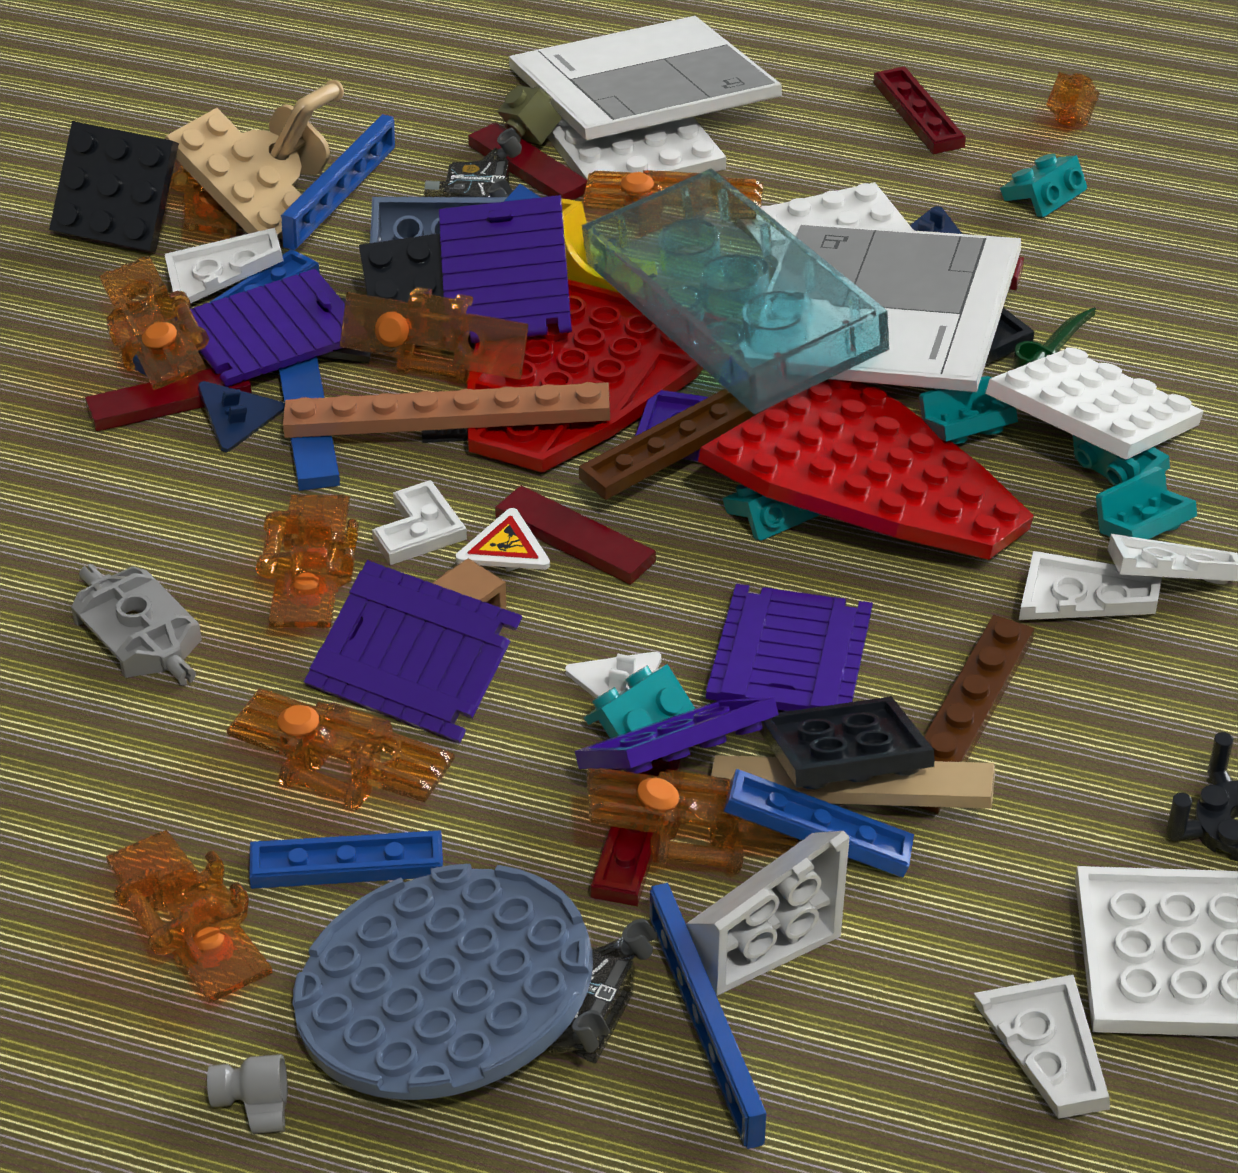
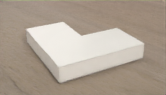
(426, 525)

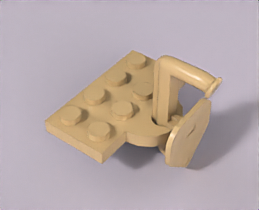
(239, 169)

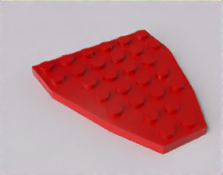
(607, 344)
(872, 465)

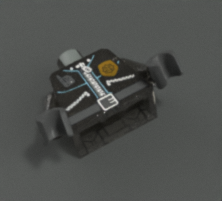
(482, 177)
(607, 993)

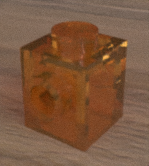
(1072, 99)

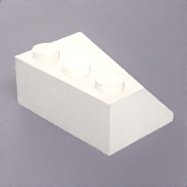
(775, 913)

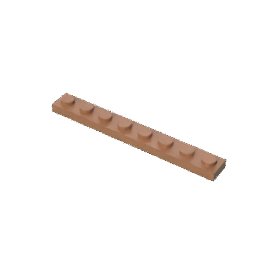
(446, 410)

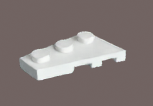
(222, 263)
(1173, 560)
(1084, 588)
(1050, 1041)

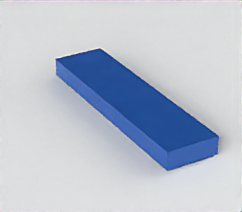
(802, 815)
(344, 859)

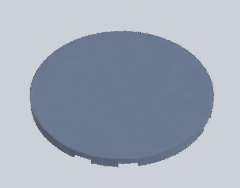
(443, 982)

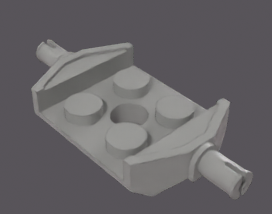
(142, 642)

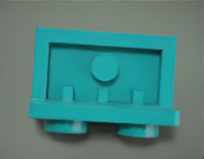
(1047, 183)
(958, 414)
(1114, 467)
(1143, 507)
(765, 514)
(647, 700)

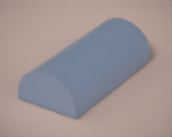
(414, 216)

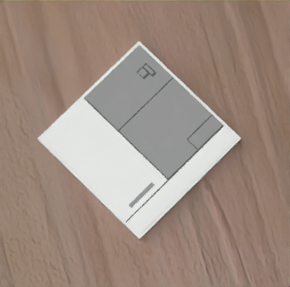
(644, 77)
(938, 296)

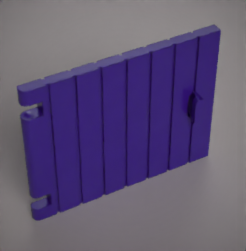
(508, 261)
(271, 326)
(789, 648)
(412, 650)

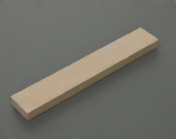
(938, 786)

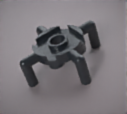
(1215, 807)

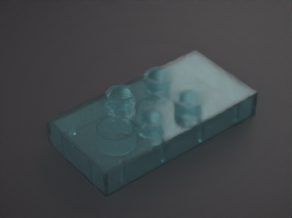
(736, 290)

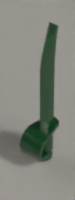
(1031, 351)

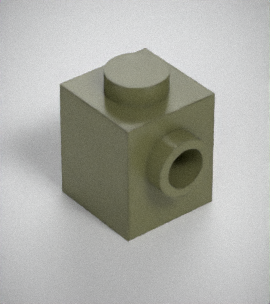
(529, 113)

